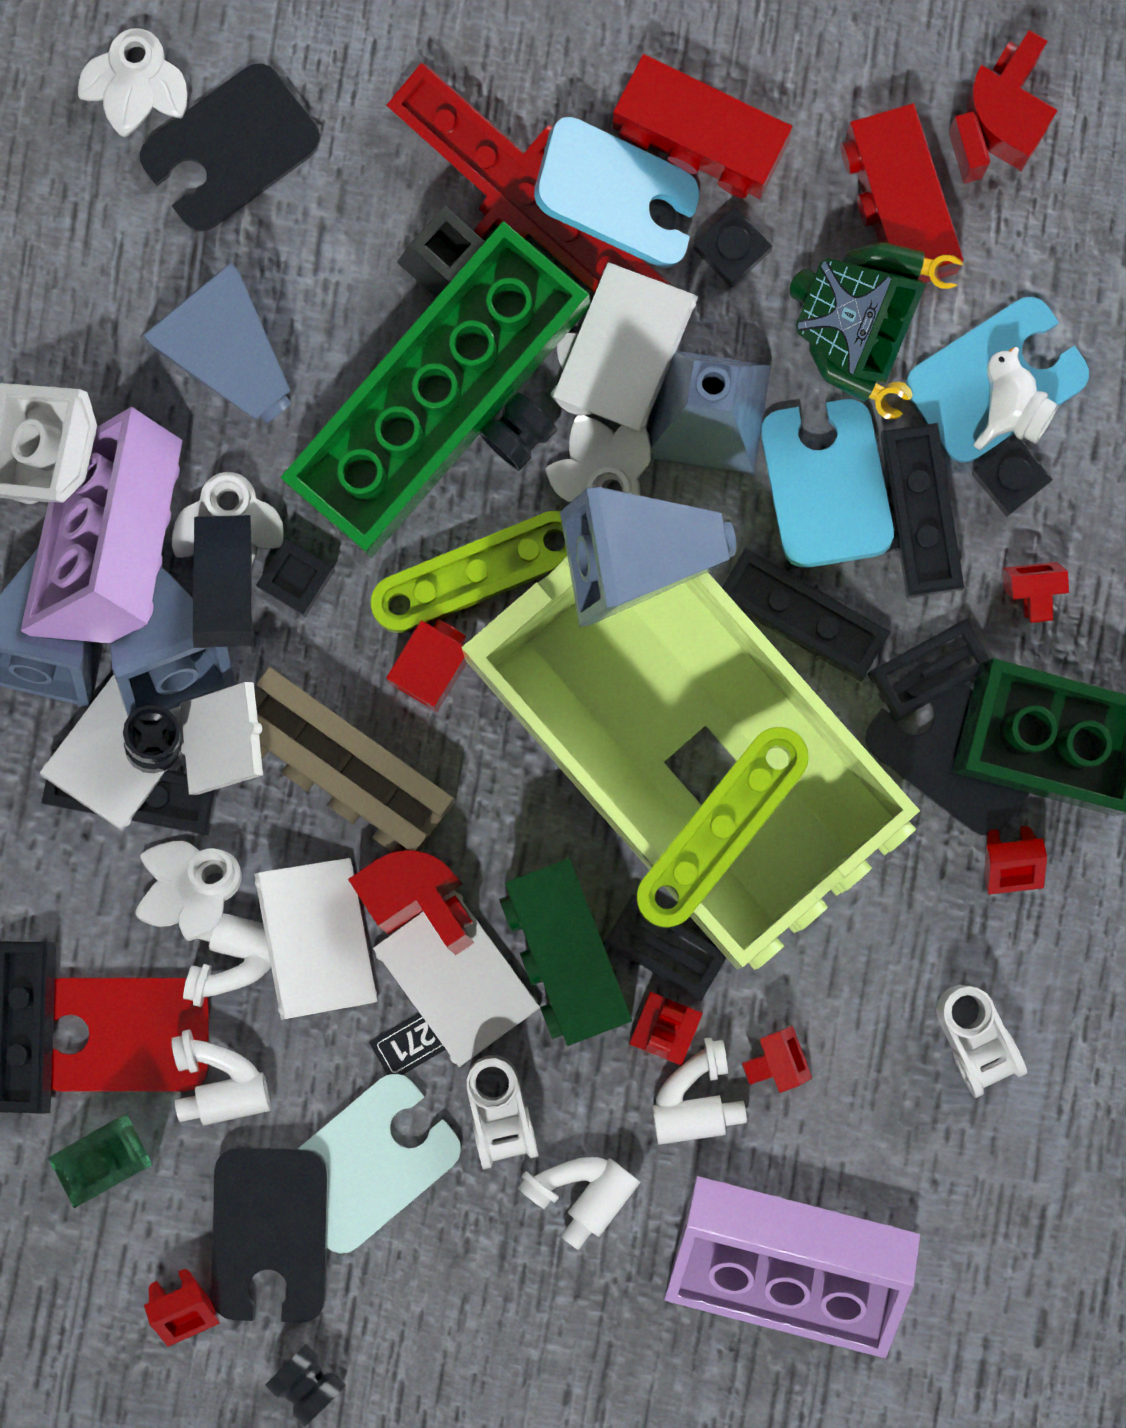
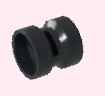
(518, 431)
(151, 728)
(305, 1385)

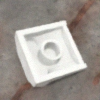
(44, 442)

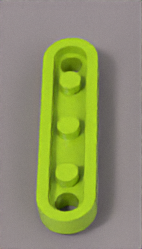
(469, 574)
(722, 826)

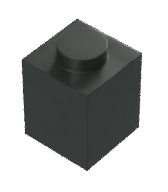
(440, 251)

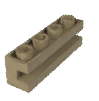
(348, 766)

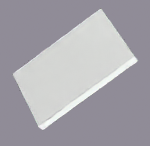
(625, 347)
(94, 762)
(315, 938)
(461, 996)

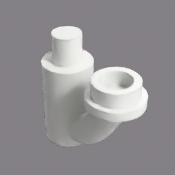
(235, 938)
(222, 1100)
(700, 1117)
(596, 1206)

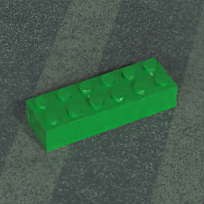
(437, 389)

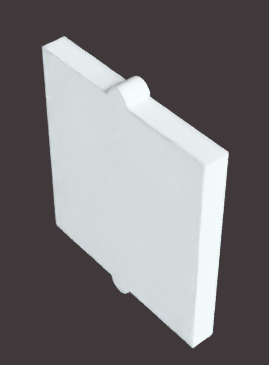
(221, 738)

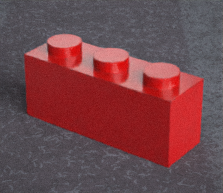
(700, 128)
(900, 185)

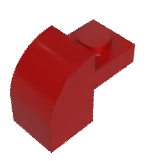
(1007, 114)
(409, 883)

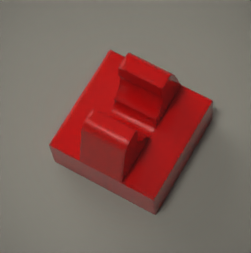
(1036, 588)
(1015, 864)
(665, 1028)
(781, 1060)
(180, 1312)

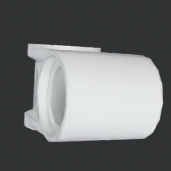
(979, 1042)
(500, 1116)

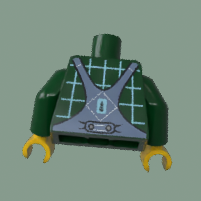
(860, 314)

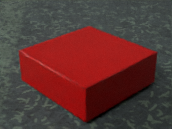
(969, 147)

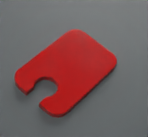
(128, 1035)

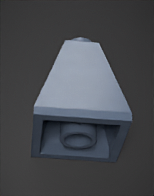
(224, 346)
(710, 413)
(637, 547)
(160, 658)
(40, 664)

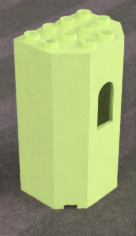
(640, 686)

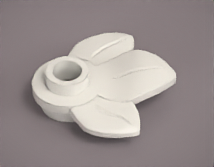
(133, 88)
(600, 458)
(265, 520)
(181, 887)

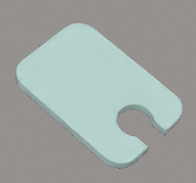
(372, 1172)

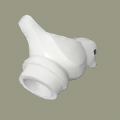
(1014, 401)

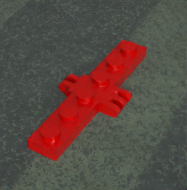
(502, 175)

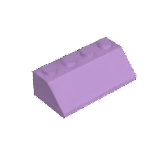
(107, 538)
(793, 1267)

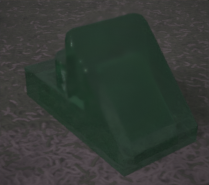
(101, 1161)

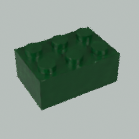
(1046, 737)
(565, 953)

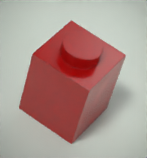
(429, 664)

